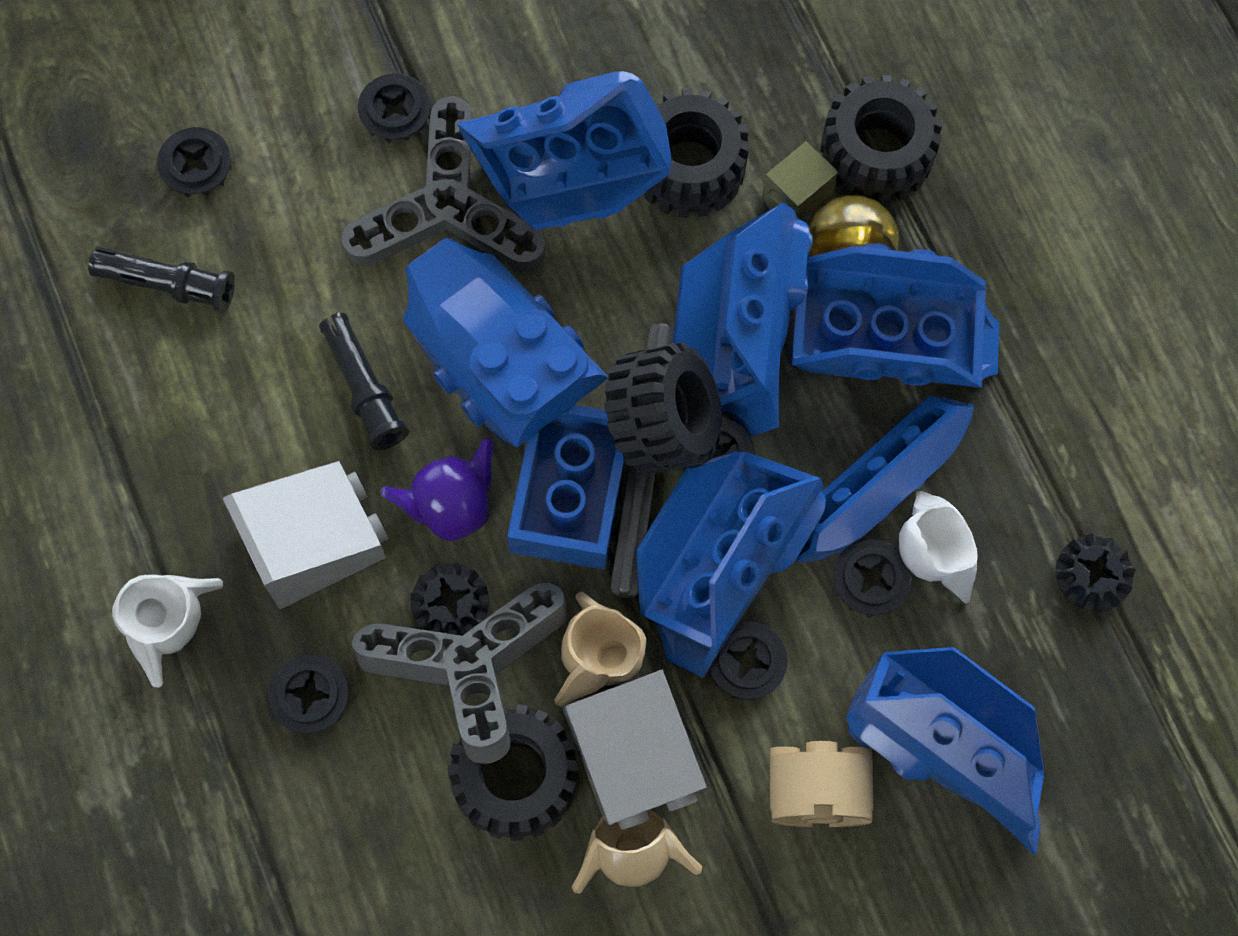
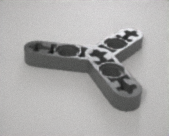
(433, 220)
(467, 661)

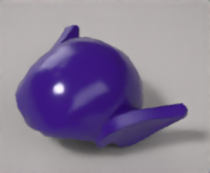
(449, 494)

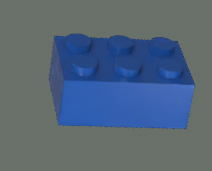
(568, 491)

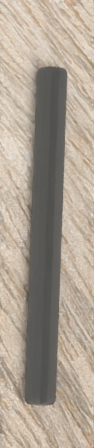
(636, 505)

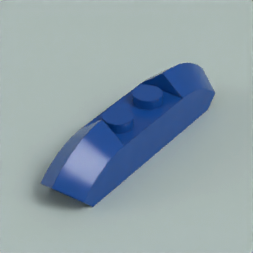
(887, 475)

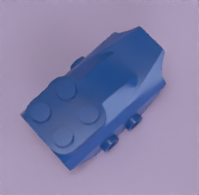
(574, 151)
(738, 311)
(894, 317)
(495, 342)
(717, 547)
(959, 726)

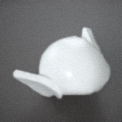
(939, 545)
(159, 616)

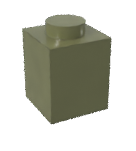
(800, 181)

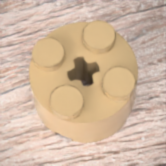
(821, 785)

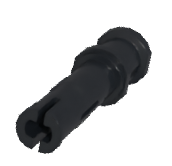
(181, 281)
(370, 399)

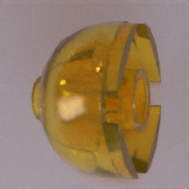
(851, 223)

